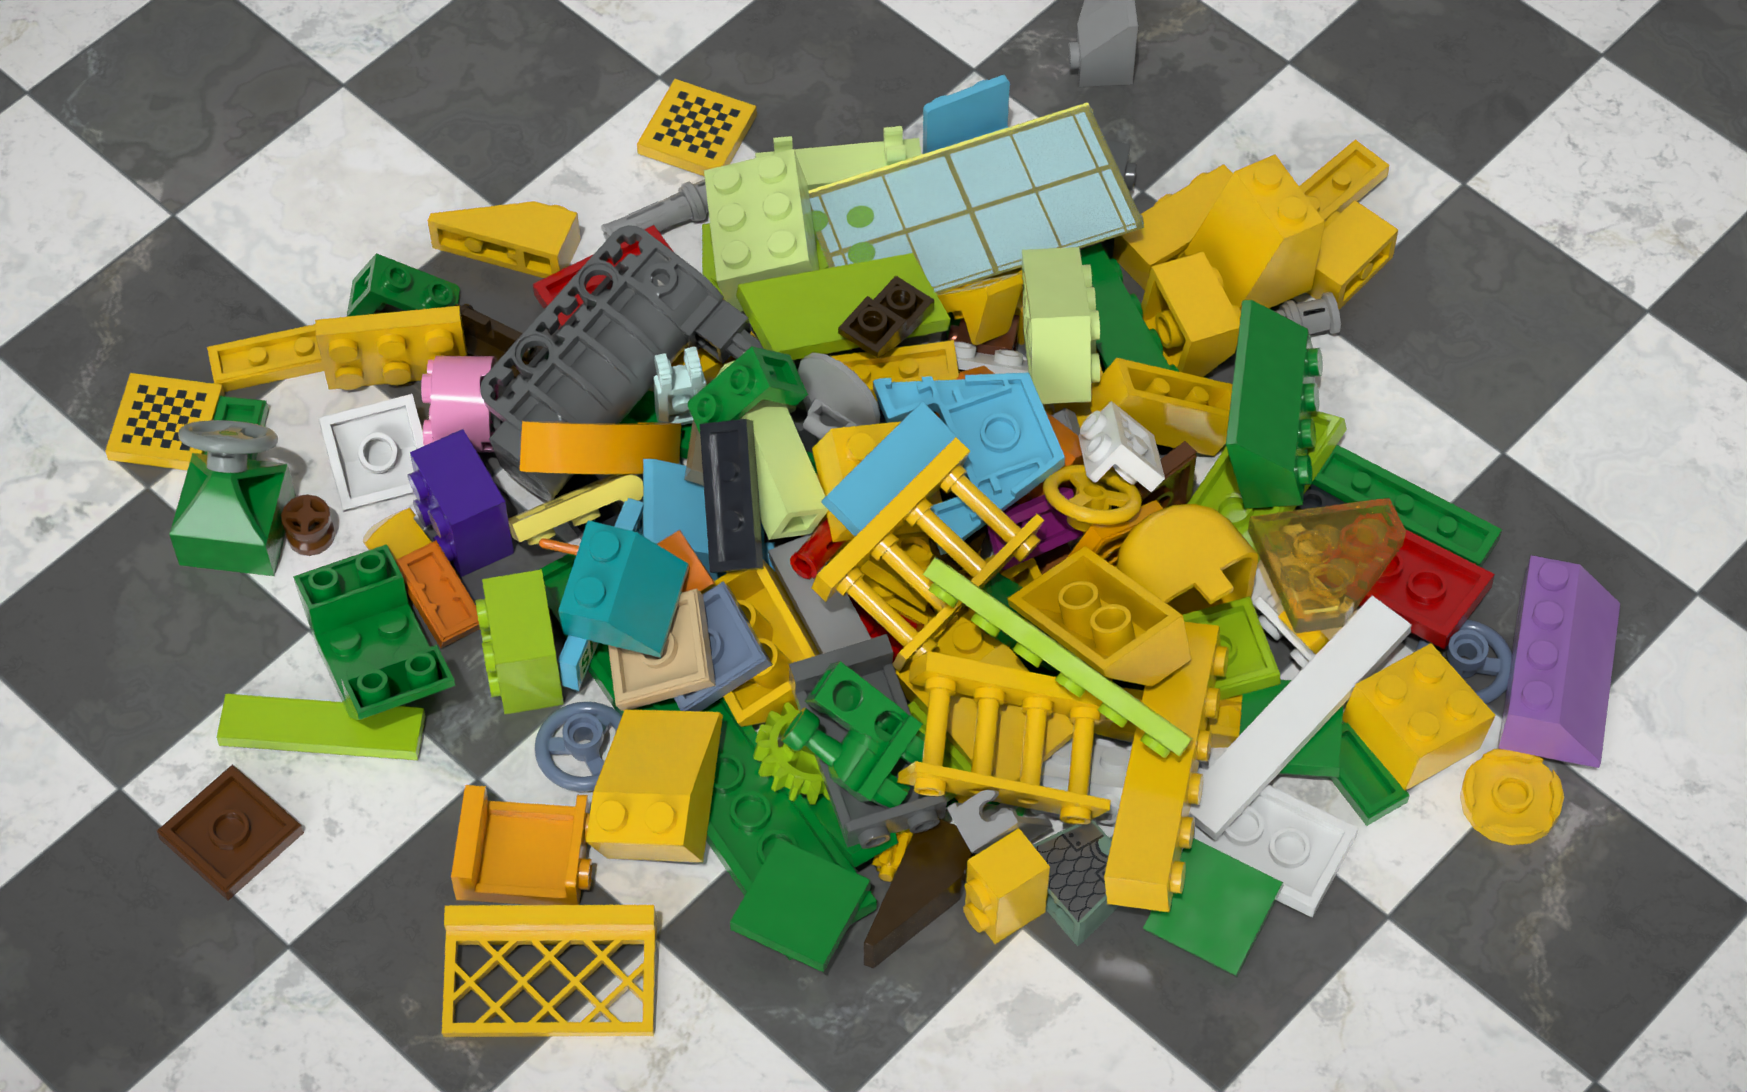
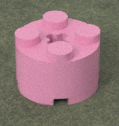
(456, 399)

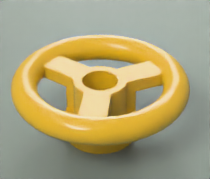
(1092, 501)

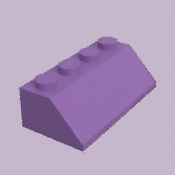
(1560, 664)

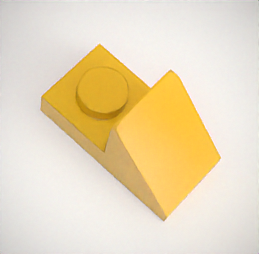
(985, 305)

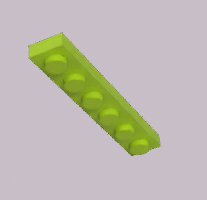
(1074, 673)

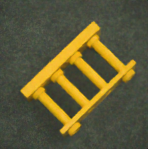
(913, 507)
(991, 688)

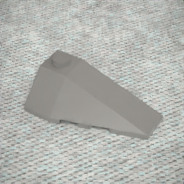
(1105, 43)

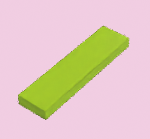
(319, 727)

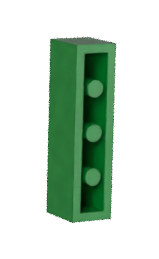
(1120, 316)

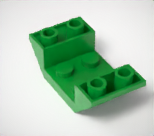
(370, 634)

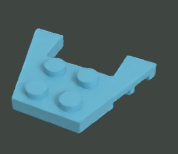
(999, 424)

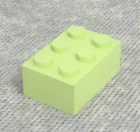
(759, 221)
(1060, 324)

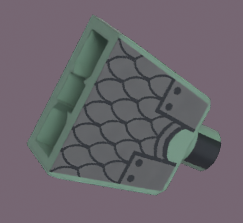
(1077, 879)

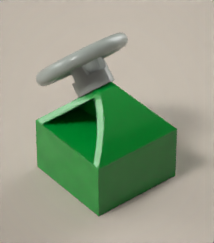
(229, 502)

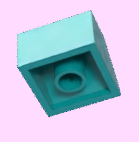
(622, 590)

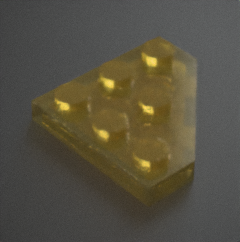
(1326, 558)

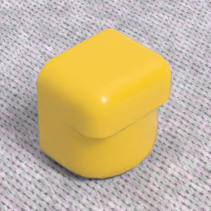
(1189, 558)

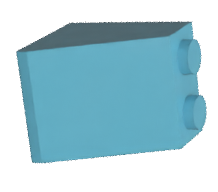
(679, 504)

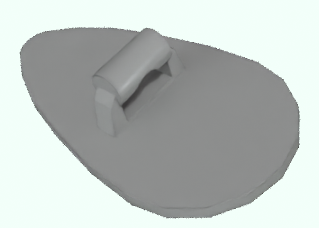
(834, 396)

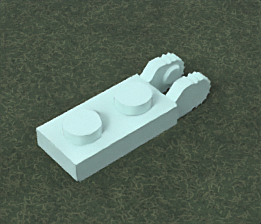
(676, 386)

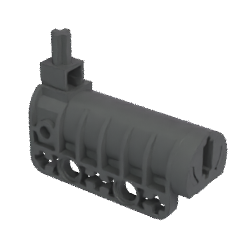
(607, 348)

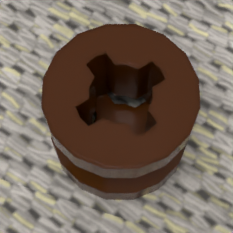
(299, 516)

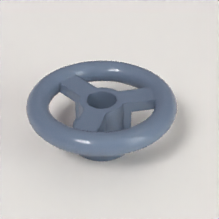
(1474, 642)
(580, 722)

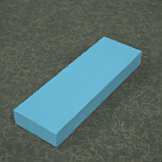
(888, 468)

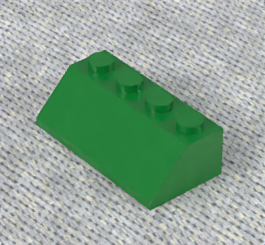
(1272, 408)

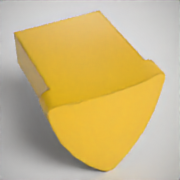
(398, 532)

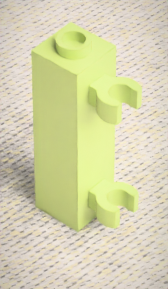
(841, 162)
(785, 477)

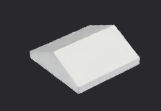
(372, 450)

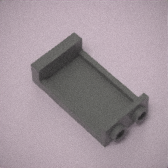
(865, 821)

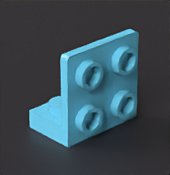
(966, 114)

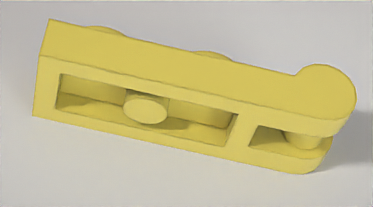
(575, 506)

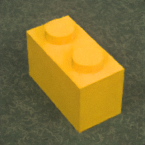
(1352, 252)
(1006, 886)

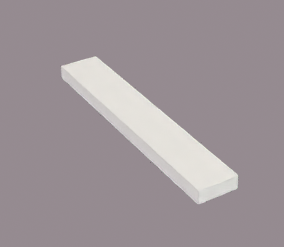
(1297, 715)

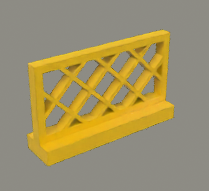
(549, 926)

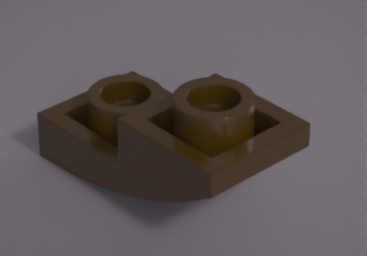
(887, 319)

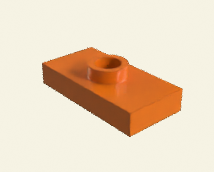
(438, 594)

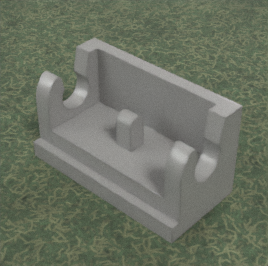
(987, 823)

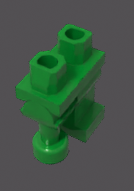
(875, 737)

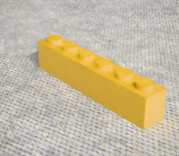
(1158, 790)

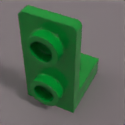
(399, 285)
(745, 383)

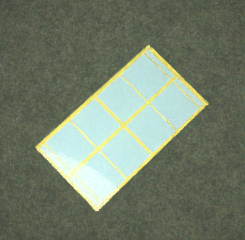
(981, 201)

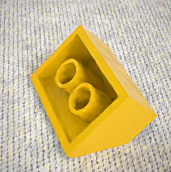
(1106, 619)
(780, 634)

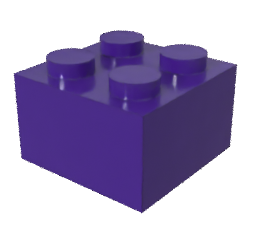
(460, 503)

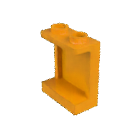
(521, 851)

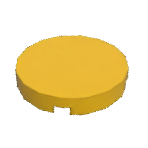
(1511, 797)

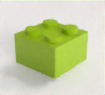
(519, 642)

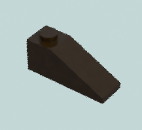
(922, 889)

